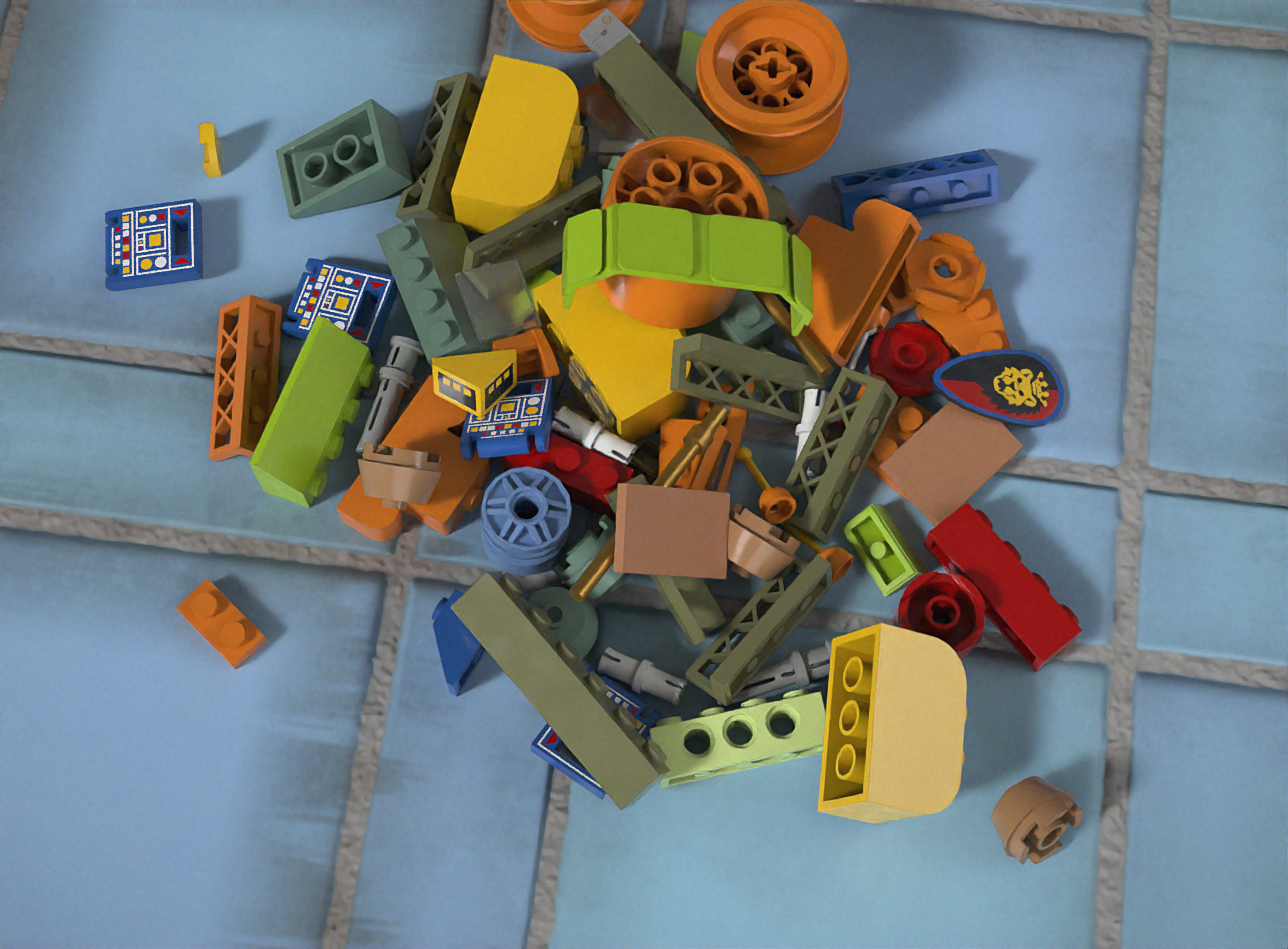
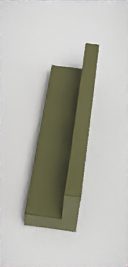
(444, 149)
(535, 235)
(744, 362)
(849, 454)
(685, 596)
(764, 635)

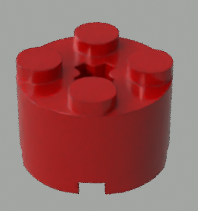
(945, 596)

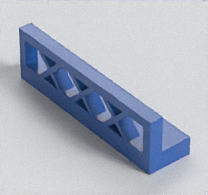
(922, 185)

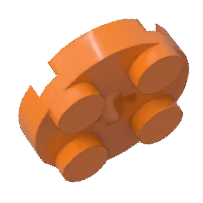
(936, 291)

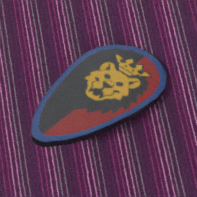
(1002, 386)

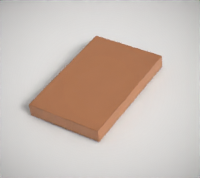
(949, 460)
(671, 531)

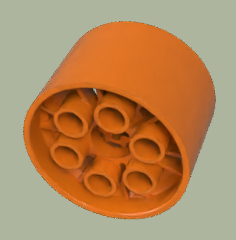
(690, 177)

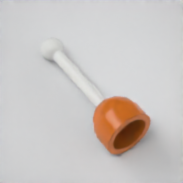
(876, 325)

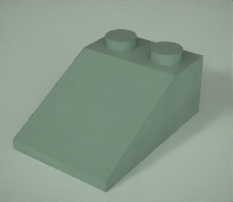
(345, 162)

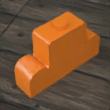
(854, 272)
(430, 427)

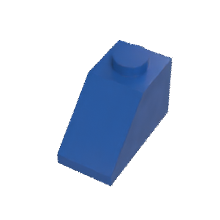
(456, 644)

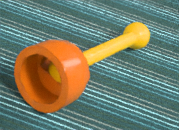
(778, 497)
(837, 556)

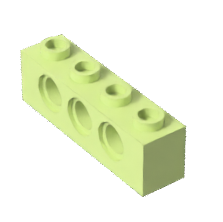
(765, 748)

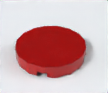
(907, 357)

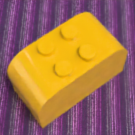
(518, 145)
(619, 355)
(892, 726)

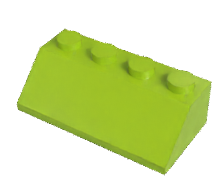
(313, 414)

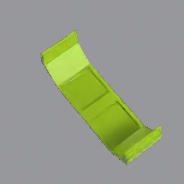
(688, 249)

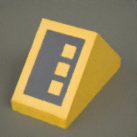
(475, 379)

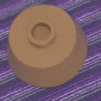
(398, 475)
(758, 545)
(1033, 818)

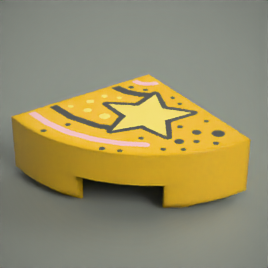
(212, 149)

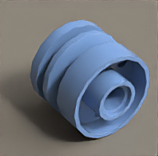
(525, 521)

